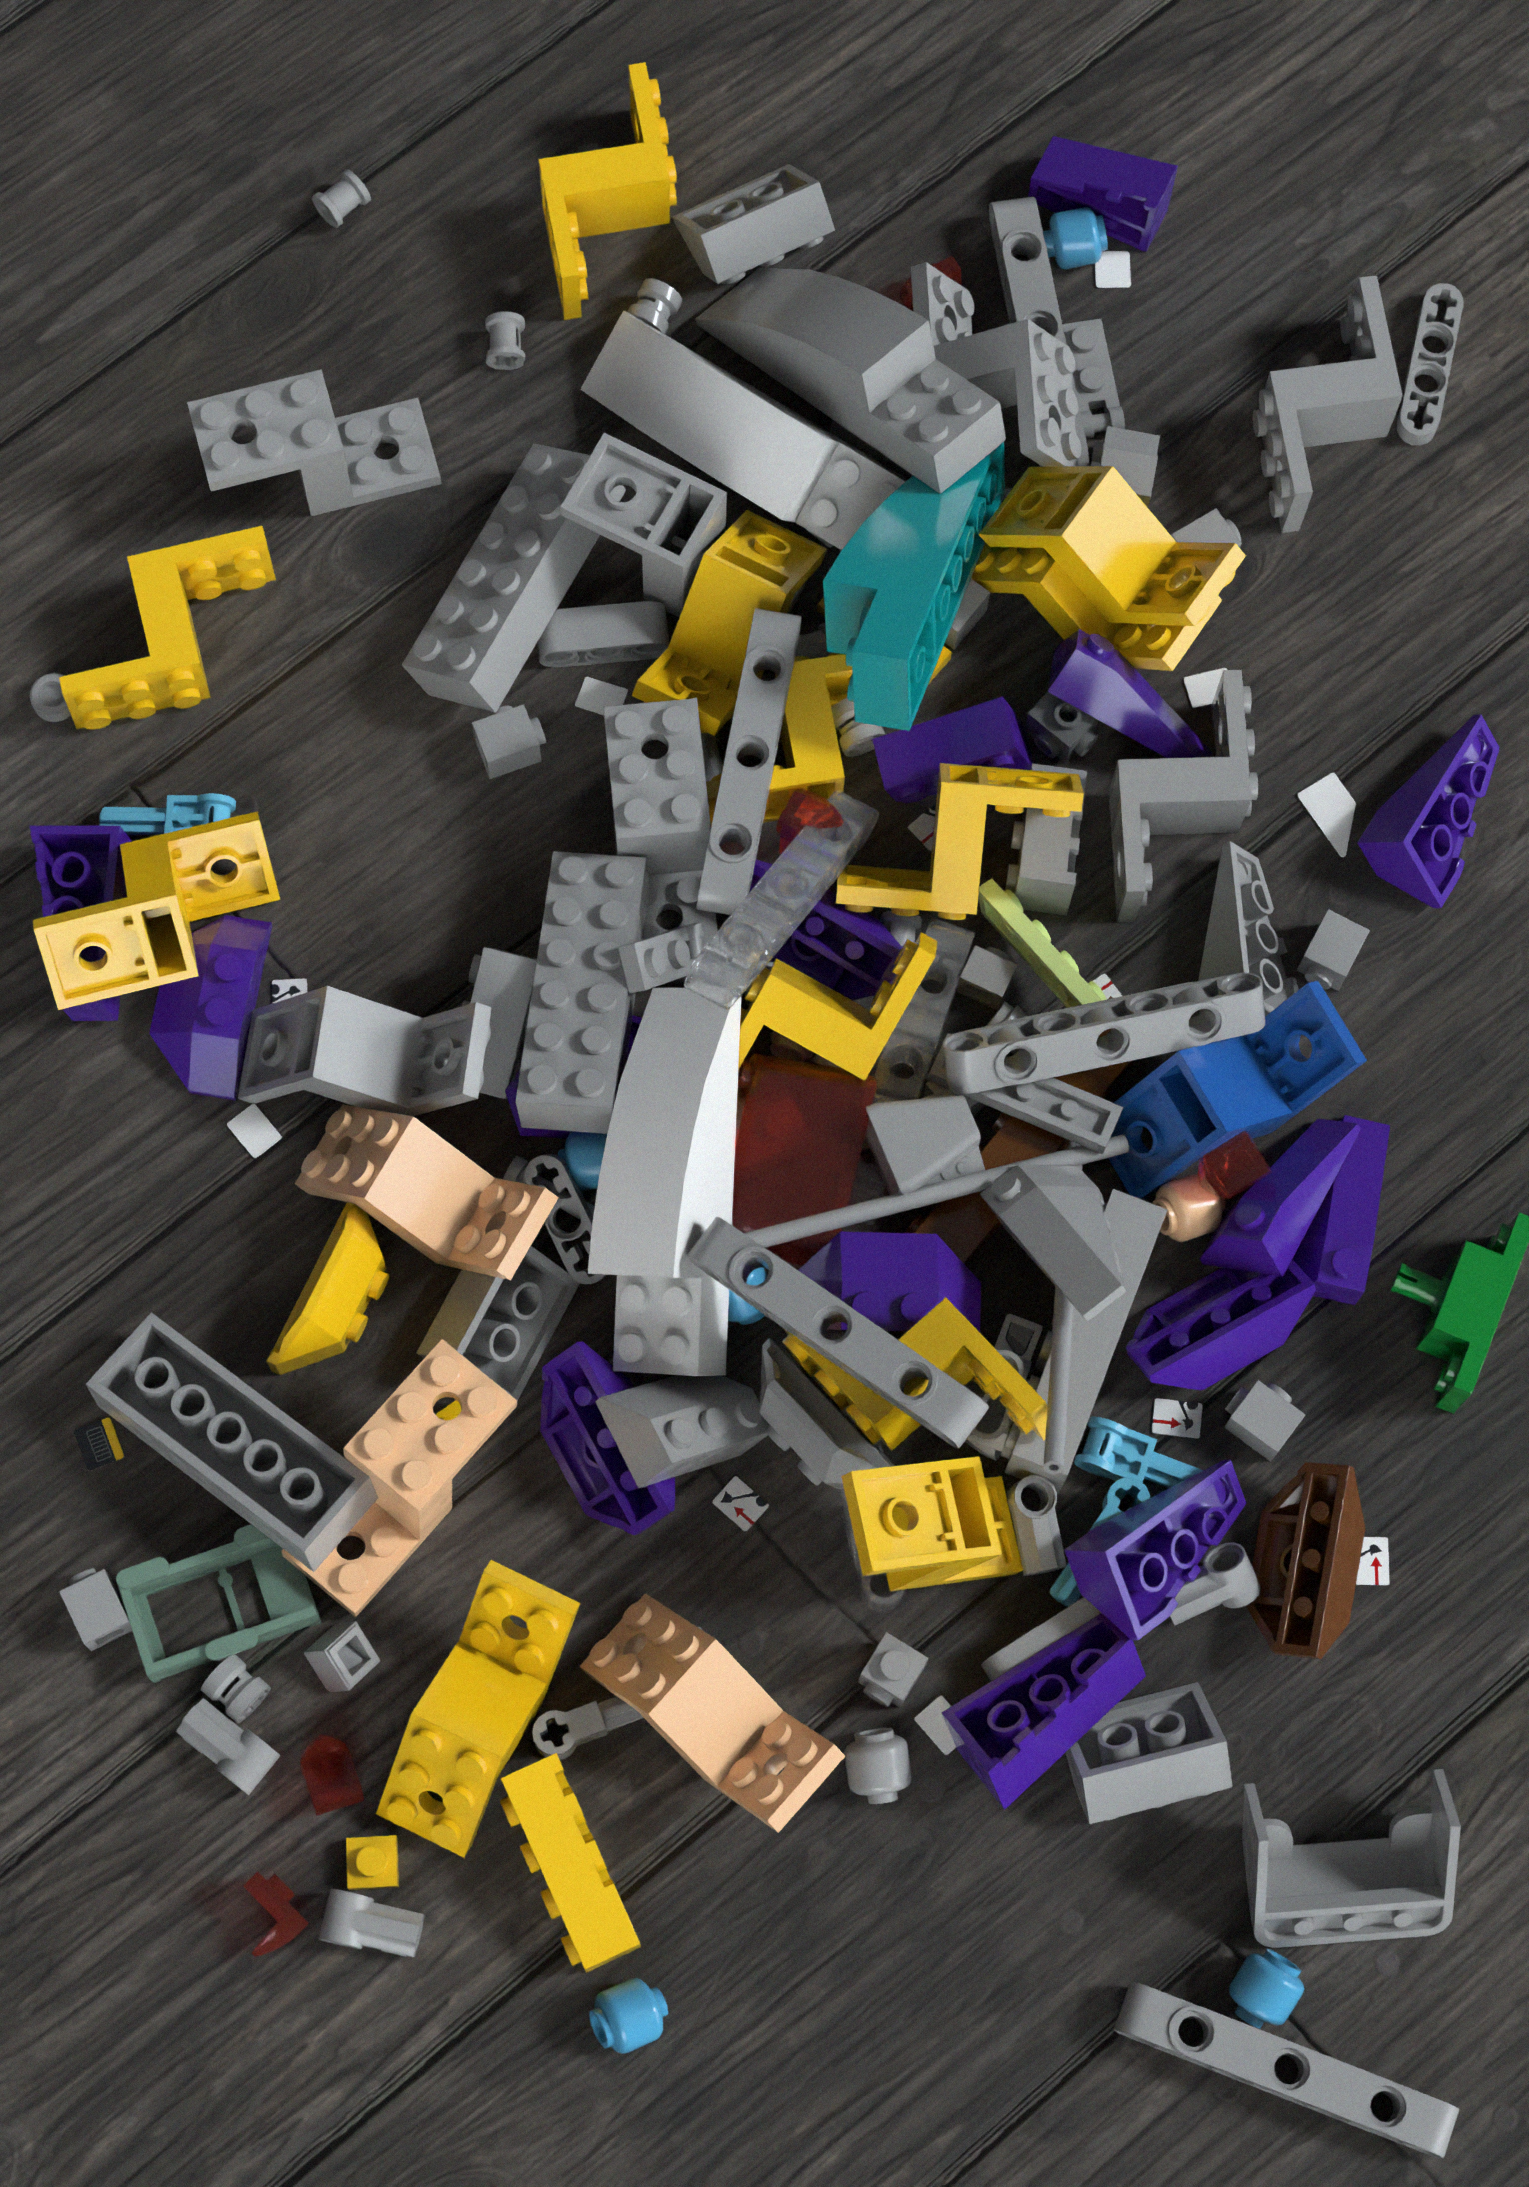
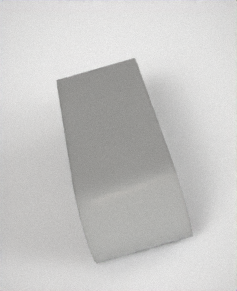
(604, 634)

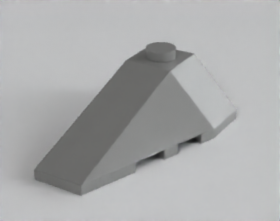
(1240, 930)
(1063, 1229)

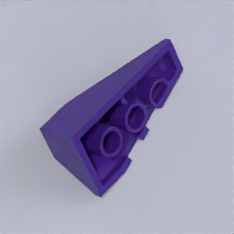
(1107, 687)
(1423, 824)
(1276, 1212)
(1342, 1233)
(1147, 1553)

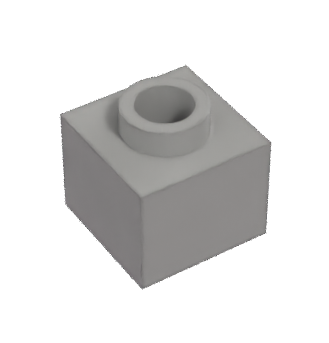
(987, 976)

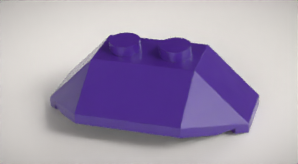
(839, 946)
(207, 1018)
(894, 1277)
(1218, 1326)
(587, 1448)

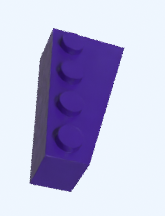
(78, 871)
(1043, 1706)

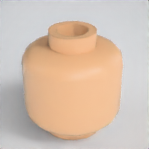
(1189, 1209)

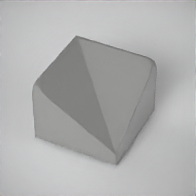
(342, 1656)

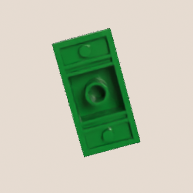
(1466, 1306)

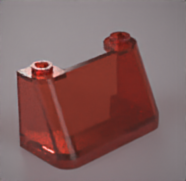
(796, 1145)

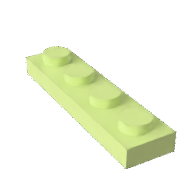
(1034, 946)

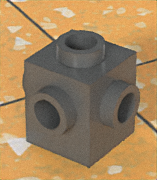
(1060, 728)

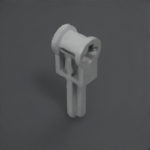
(583, 1724)

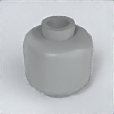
(878, 1765)

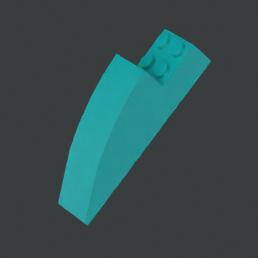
(902, 586)

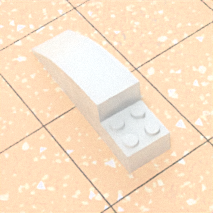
(738, 433)
(665, 1183)

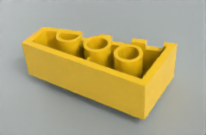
(570, 1864)

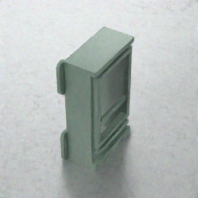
(281, 1584)

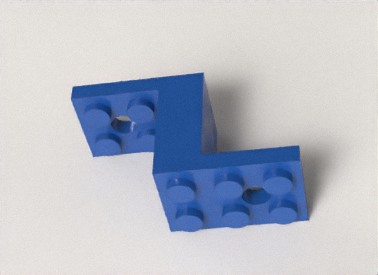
(1230, 1088)

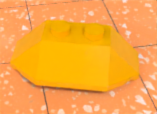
(334, 1296)

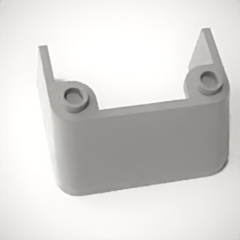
(1353, 1887)

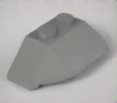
(811, 1422)

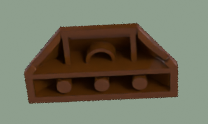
(1308, 1560)

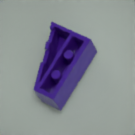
(1121, 187)
(974, 736)

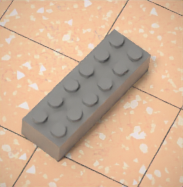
(505, 586)
(580, 992)
(1133, 1236)
(232, 1441)

